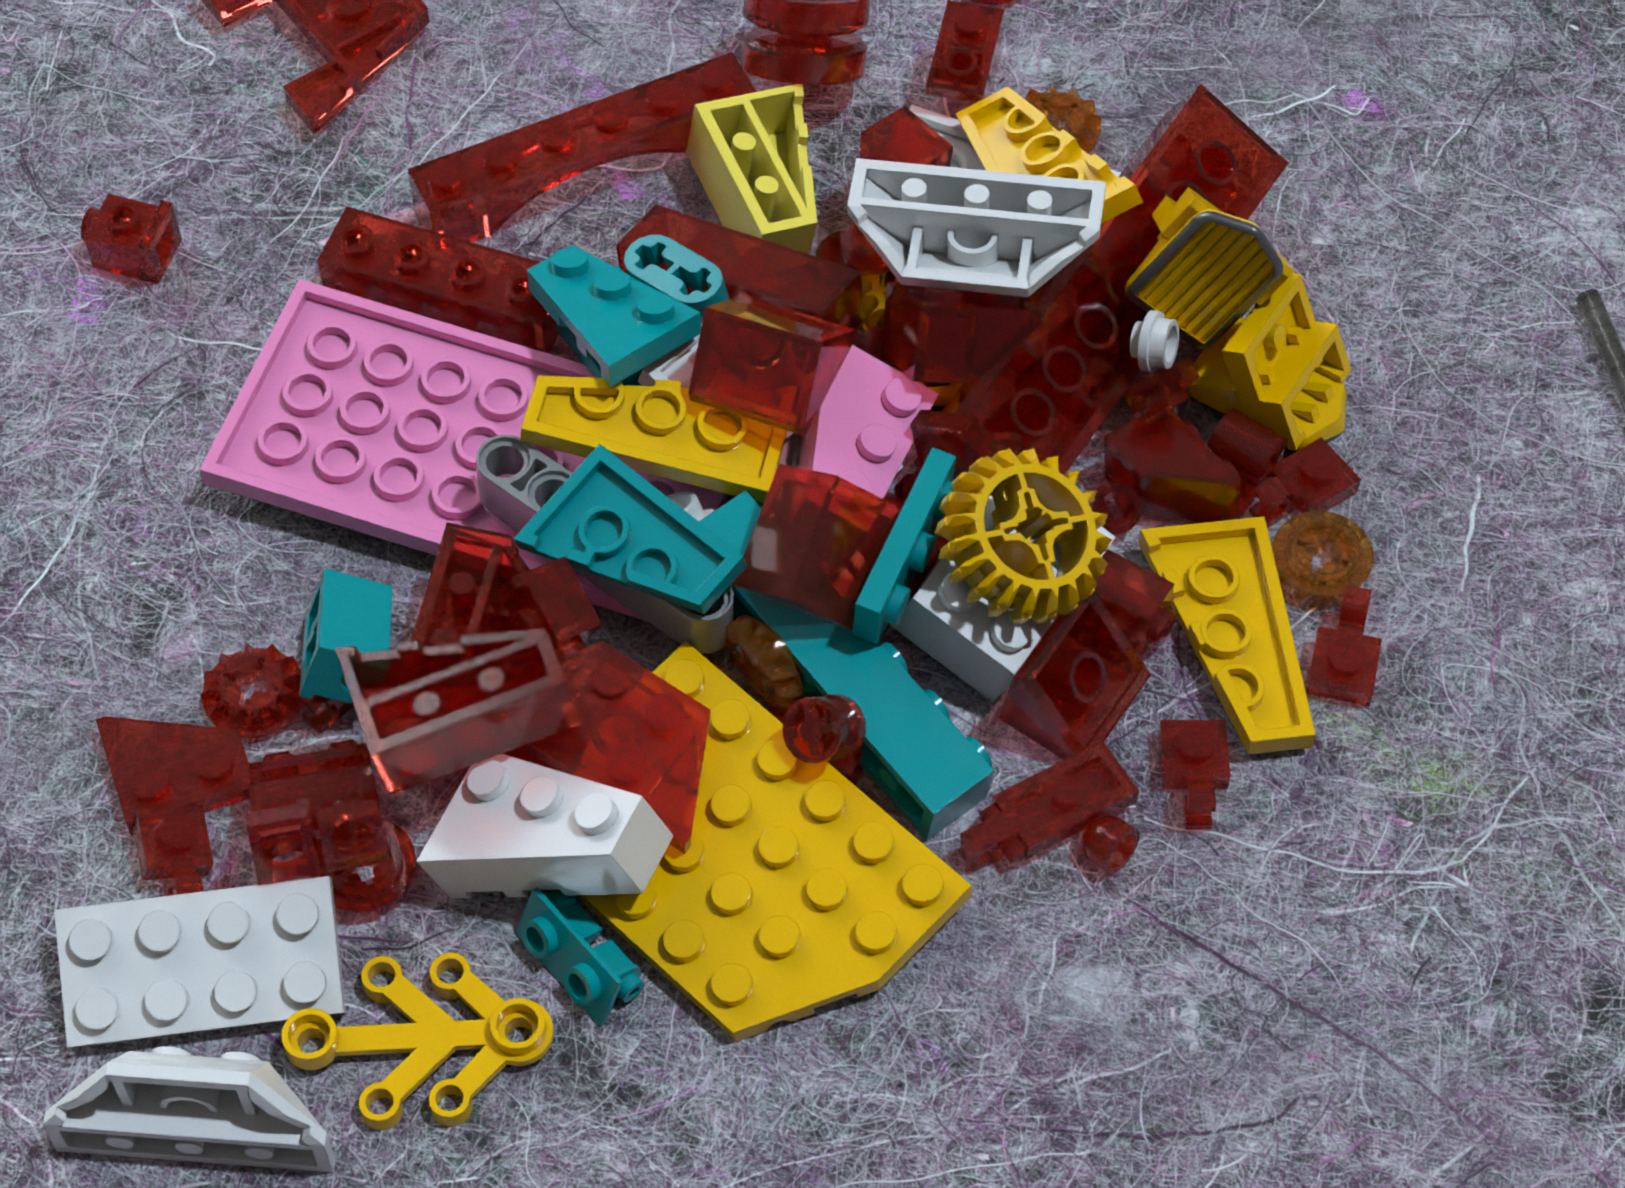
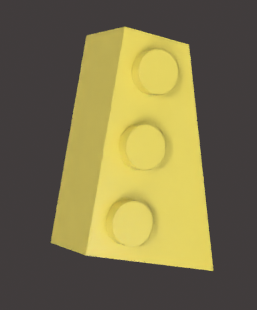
(757, 165)

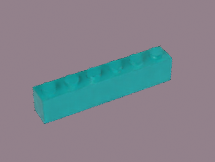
(909, 736)

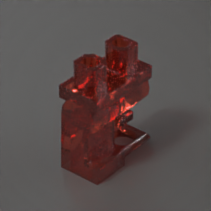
(310, 793)

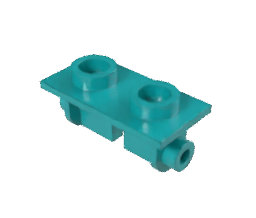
(559, 935)

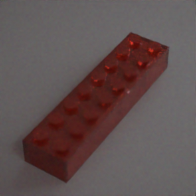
(1079, 358)

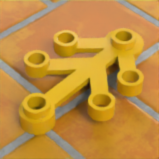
(428, 1039)

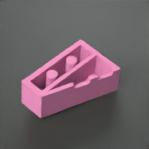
(865, 423)

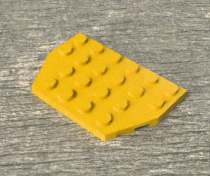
(788, 877)

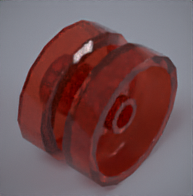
(805, 40)

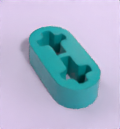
(683, 270)

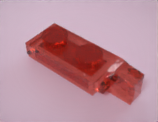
(1048, 808)

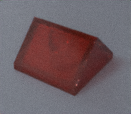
(767, 362)
(816, 543)
(1075, 681)

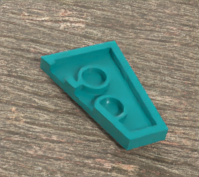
(611, 312)
(631, 535)
(905, 550)

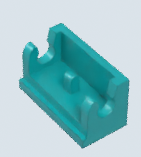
(342, 614)

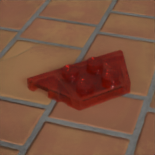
(632, 735)

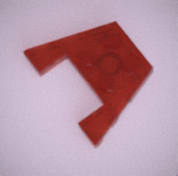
(349, 34)

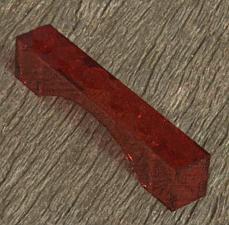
(487, 183)

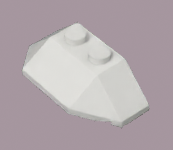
(973, 225)
(191, 1112)

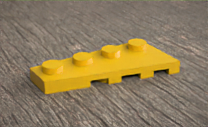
(1019, 139)
(655, 432)
(1237, 625)

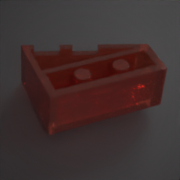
(455, 702)

